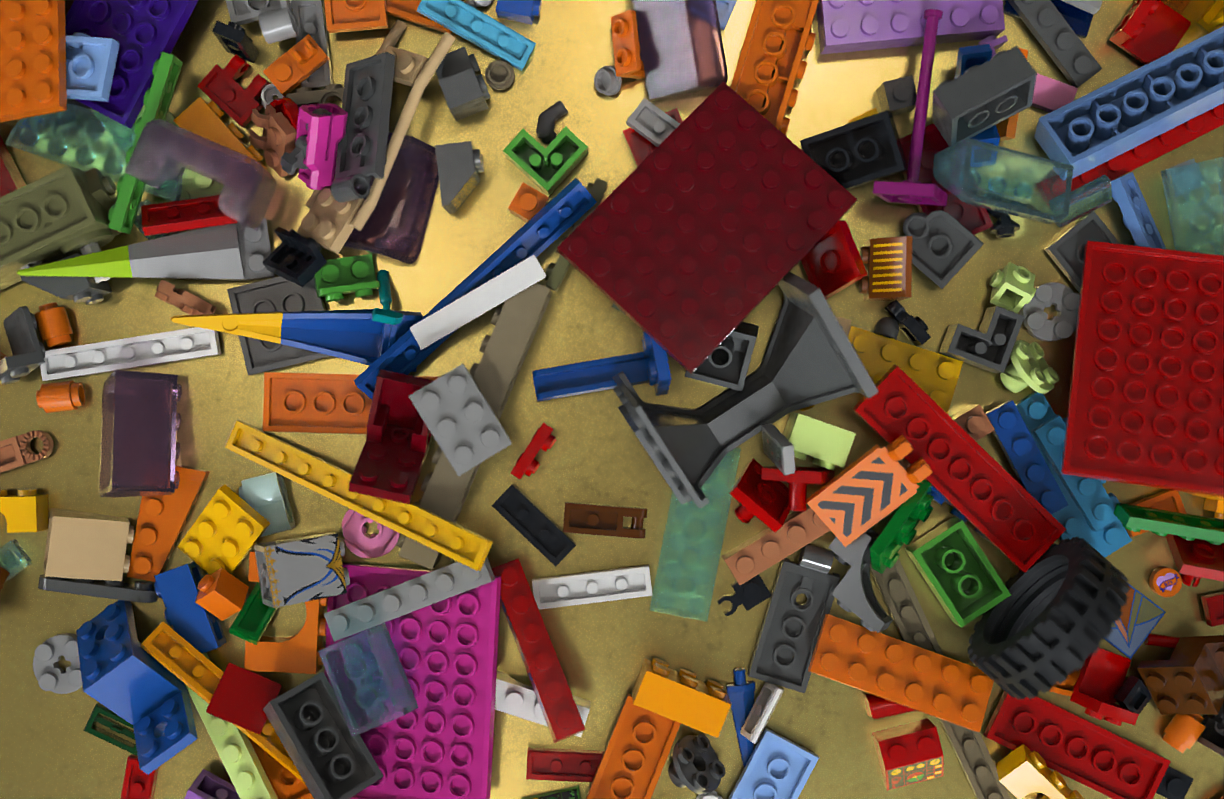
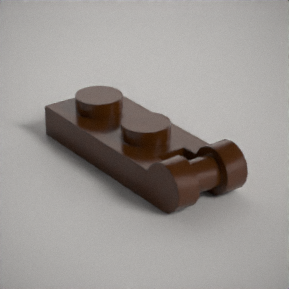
(603, 520)

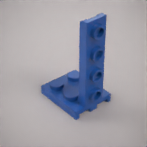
(596, 375)

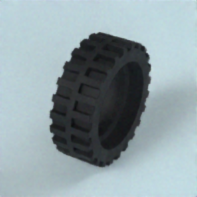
(1050, 619)

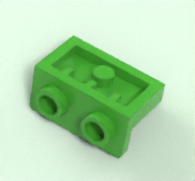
(346, 276)

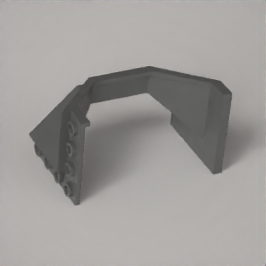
(802, 366)

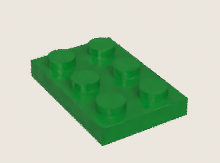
(901, 528)

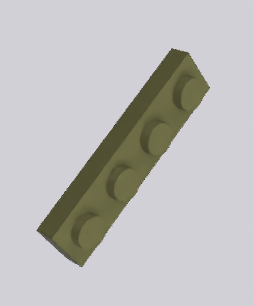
(556, 272)

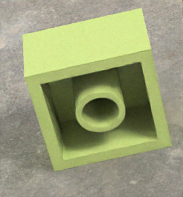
(818, 439)

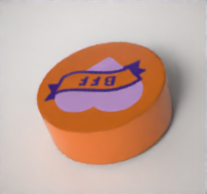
(1165, 581)

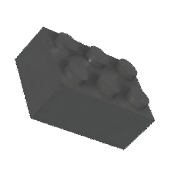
(983, 96)

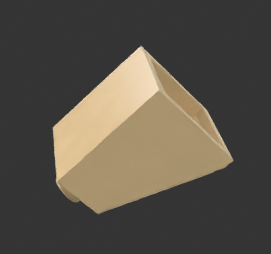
(87, 545)

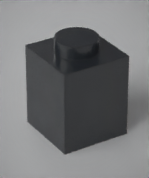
(897, 95)

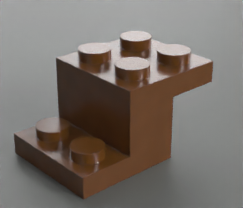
(1190, 679)

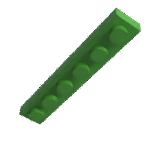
(157, 103)

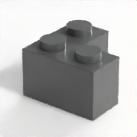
(461, 87)
(990, 345)

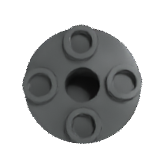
(695, 765)

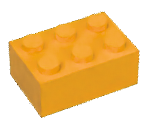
(681, 696)

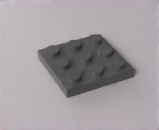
(267, 297)

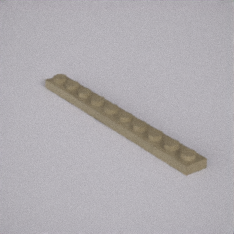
(916, 630)

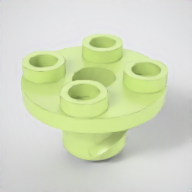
(1028, 369)

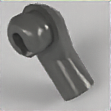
(547, 120)

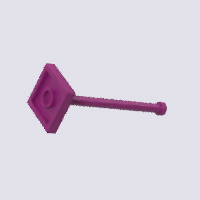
(911, 190)

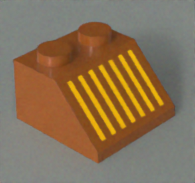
(888, 269)

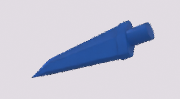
(742, 700)

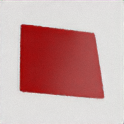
(242, 698)

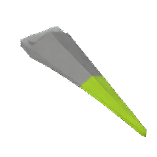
(205, 253)

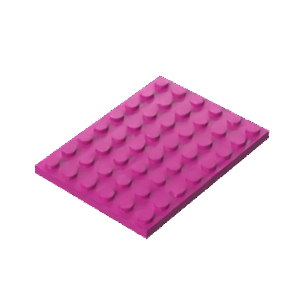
(452, 671)

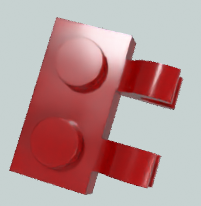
(229, 95)
(526, 462)

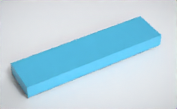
(479, 30)

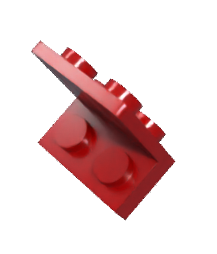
(1150, 30)

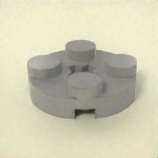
(1066, 305)
(46, 666)

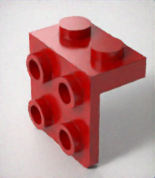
(1099, 683)

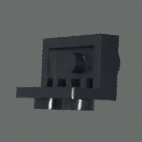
(295, 257)

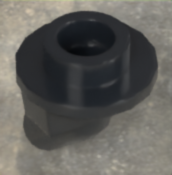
(1004, 226)

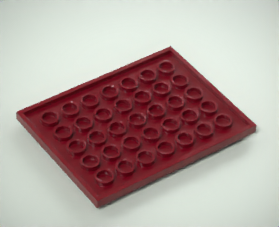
(706, 226)

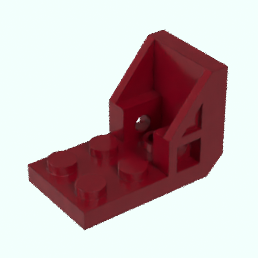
(394, 441)

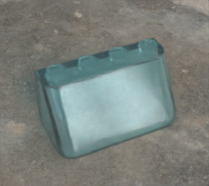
(1005, 180)

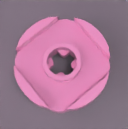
(362, 544)

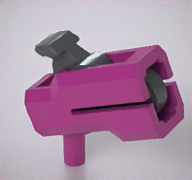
(316, 144)

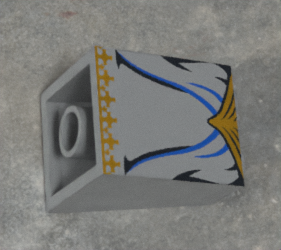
(301, 569)

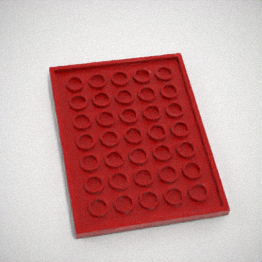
(1148, 370)

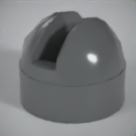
(887, 327)

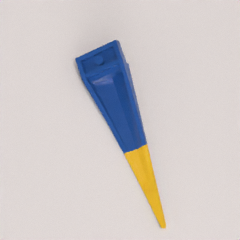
(331, 332)

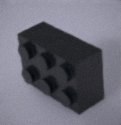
(859, 150)

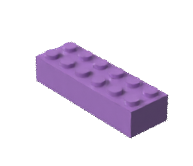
(901, 23)

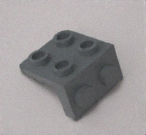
(24, 344)

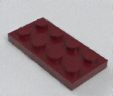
(971, 217)

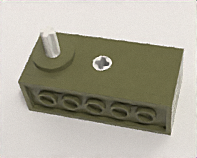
(50, 223)

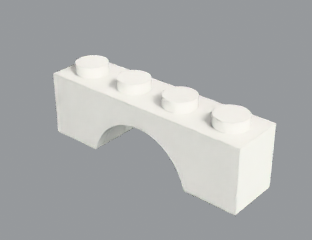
(522, 702)

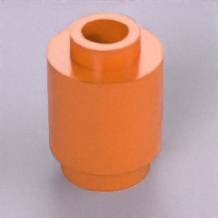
(53, 325)
(60, 396)
(1184, 731)

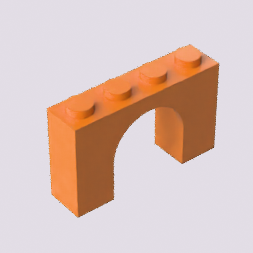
(291, 653)

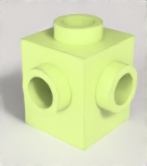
(1012, 287)

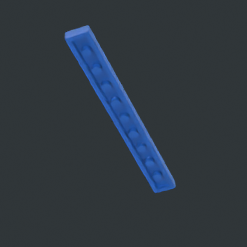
(527, 241)

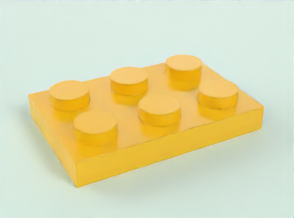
(223, 532)

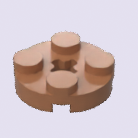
(183, 300)

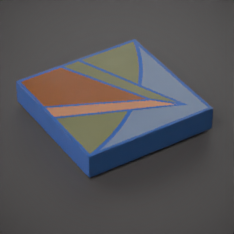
(1135, 624)

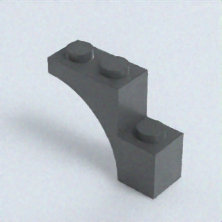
(855, 589)

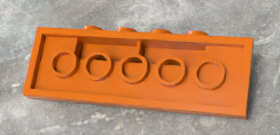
(774, 57)

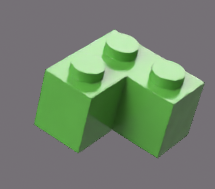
(547, 165)

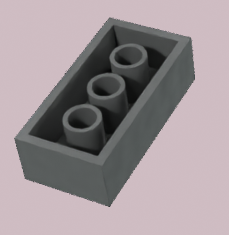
(320, 741)

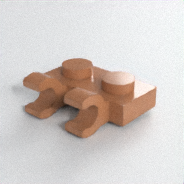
(277, 137)

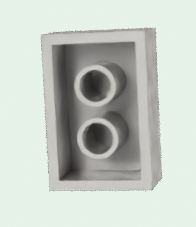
(460, 419)

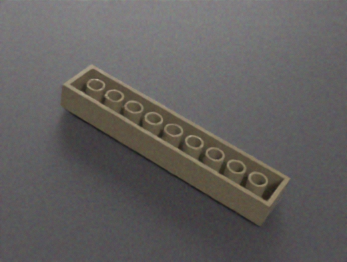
(495, 377)

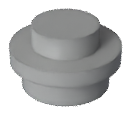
(607, 81)

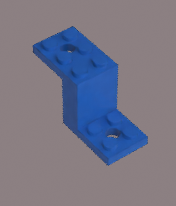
(135, 685)

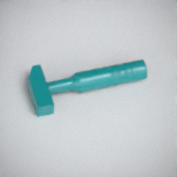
(385, 315)

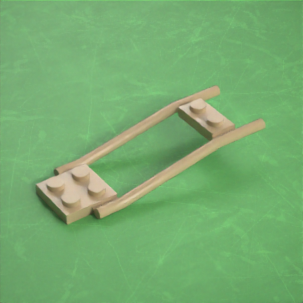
(333, 221)

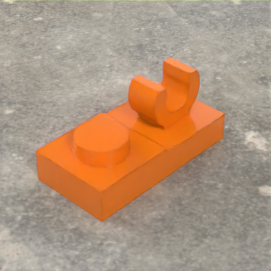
(296, 65)

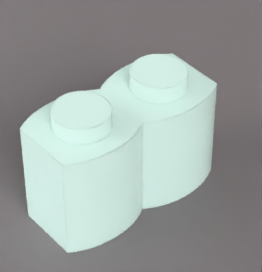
(270, 499)

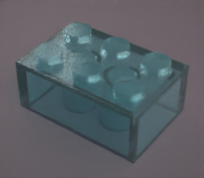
(368, 679)

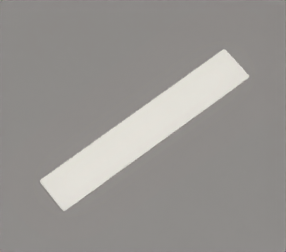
(478, 302)

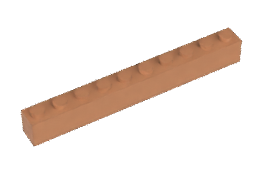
(805, 526)

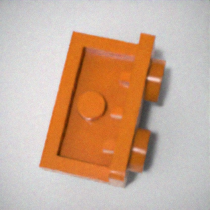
(627, 46)

